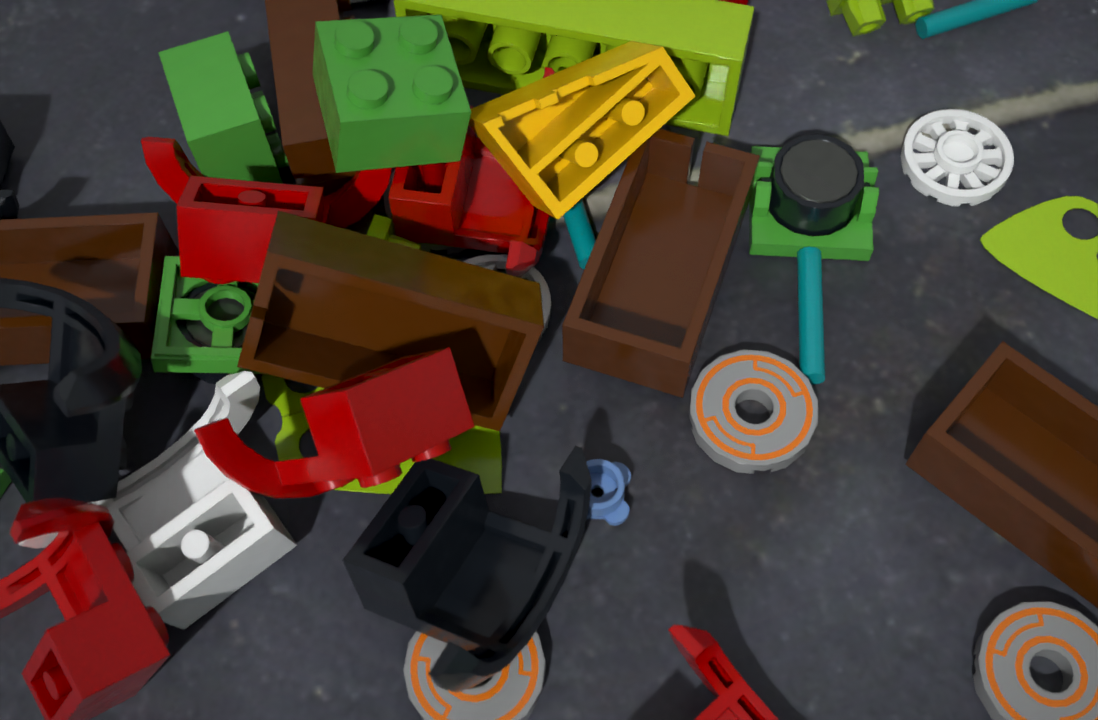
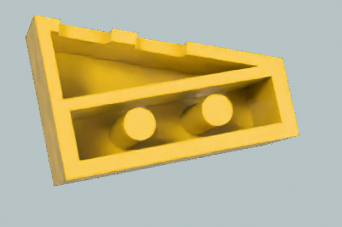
(580, 122)

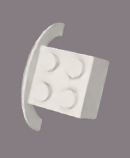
(189, 525)

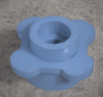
(612, 480)

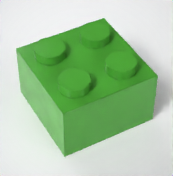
(389, 92)
(220, 114)

